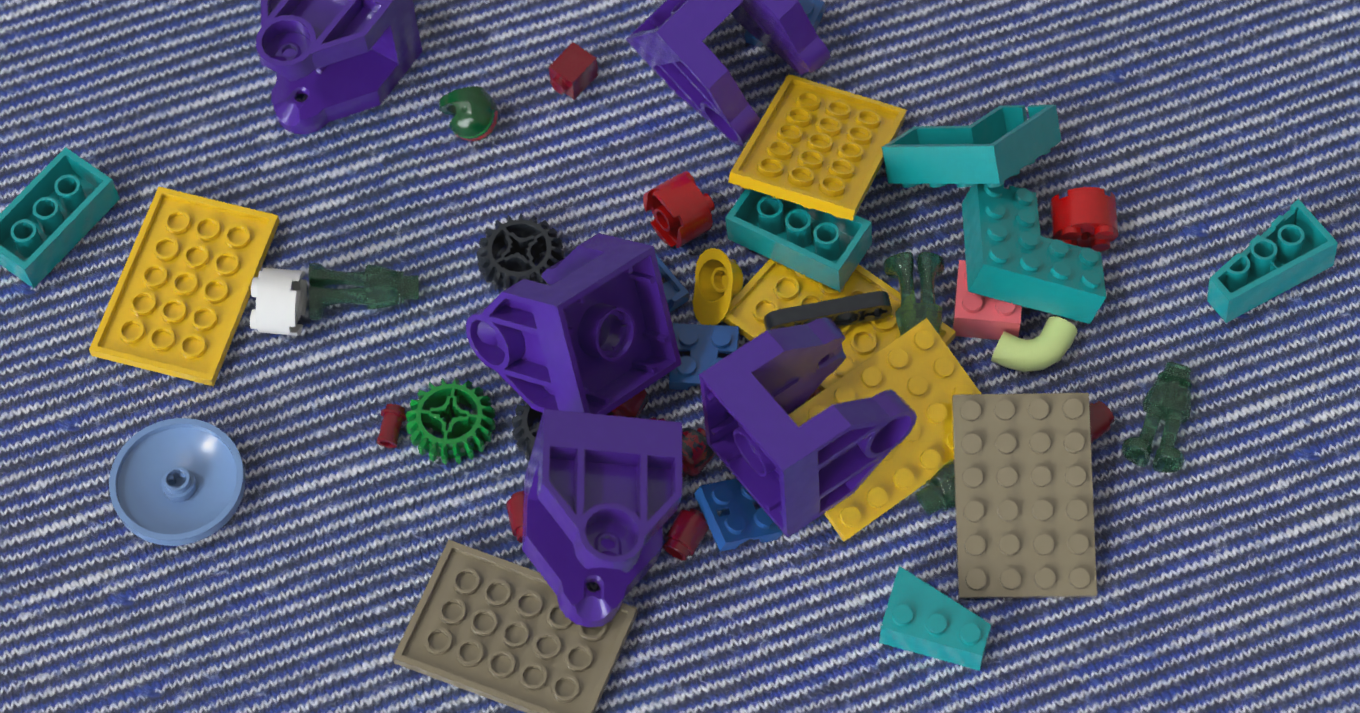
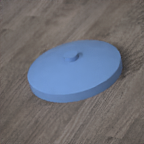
(177, 481)

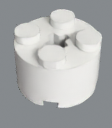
(279, 301)

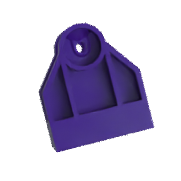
(675, 50)
(336, 54)
(586, 335)
(788, 467)
(599, 506)

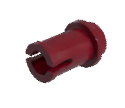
(391, 425)

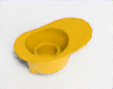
(715, 286)

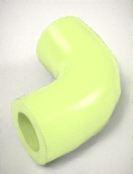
(1035, 353)

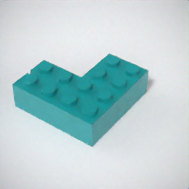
(975, 153)
(1018, 265)

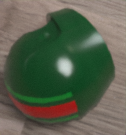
(473, 111)

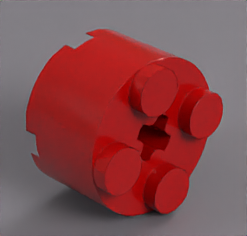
(679, 210)
(1085, 218)

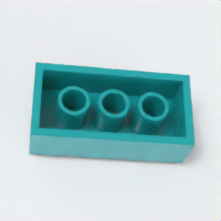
(53, 216)
(800, 237)

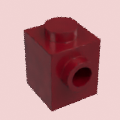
(573, 71)

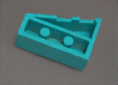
(932, 624)

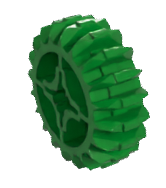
(427, 413)

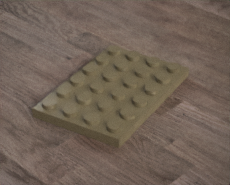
(1023, 496)
(506, 638)

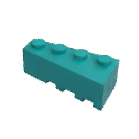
(1272, 263)

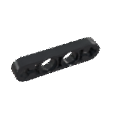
(841, 311)

